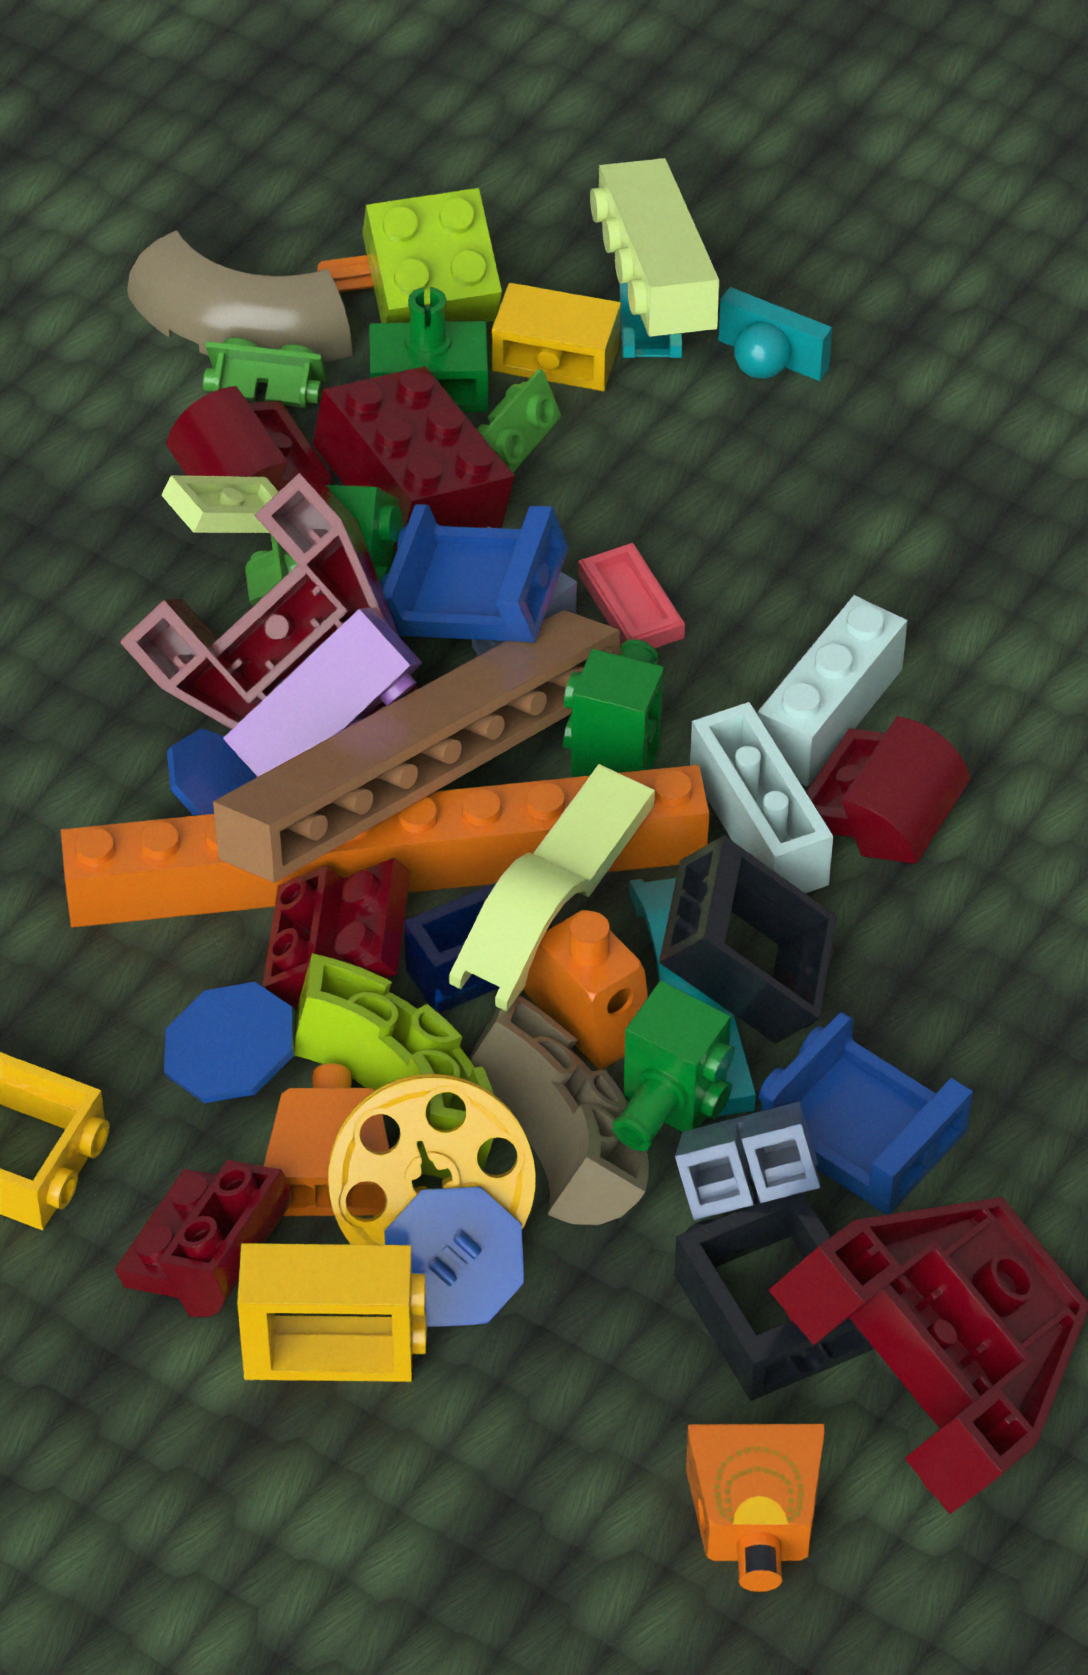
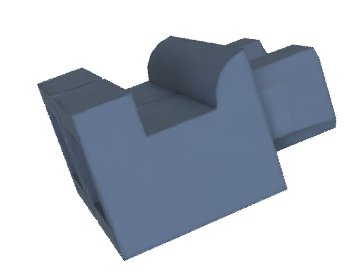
(760, 1148)

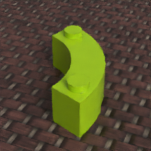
(357, 1023)

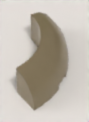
(209, 302)
(563, 1114)

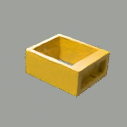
(61, 1103)
(330, 1282)

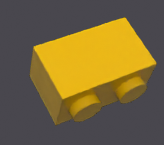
(557, 332)

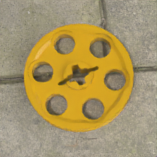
(452, 1149)

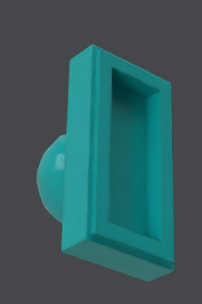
(772, 337)

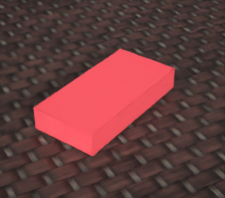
(631, 596)

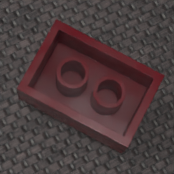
(416, 446)

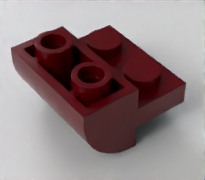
(242, 439)
(890, 789)
(336, 918)
(197, 1233)

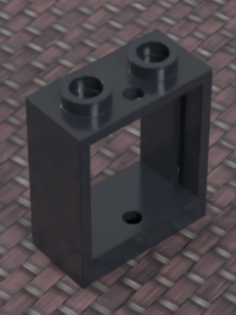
(729, 880)
(782, 1353)

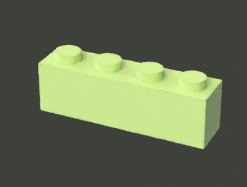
(656, 247)

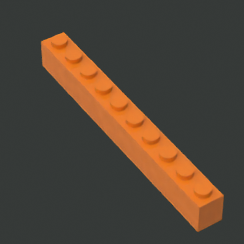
(443, 839)

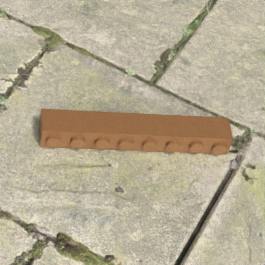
(405, 750)

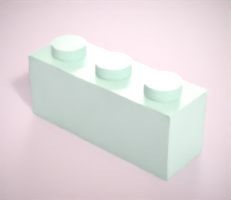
(834, 685)
(761, 797)

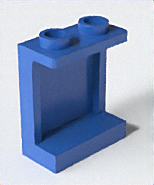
(474, 578)
(865, 1117)

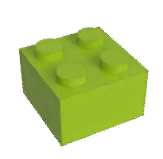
(432, 244)

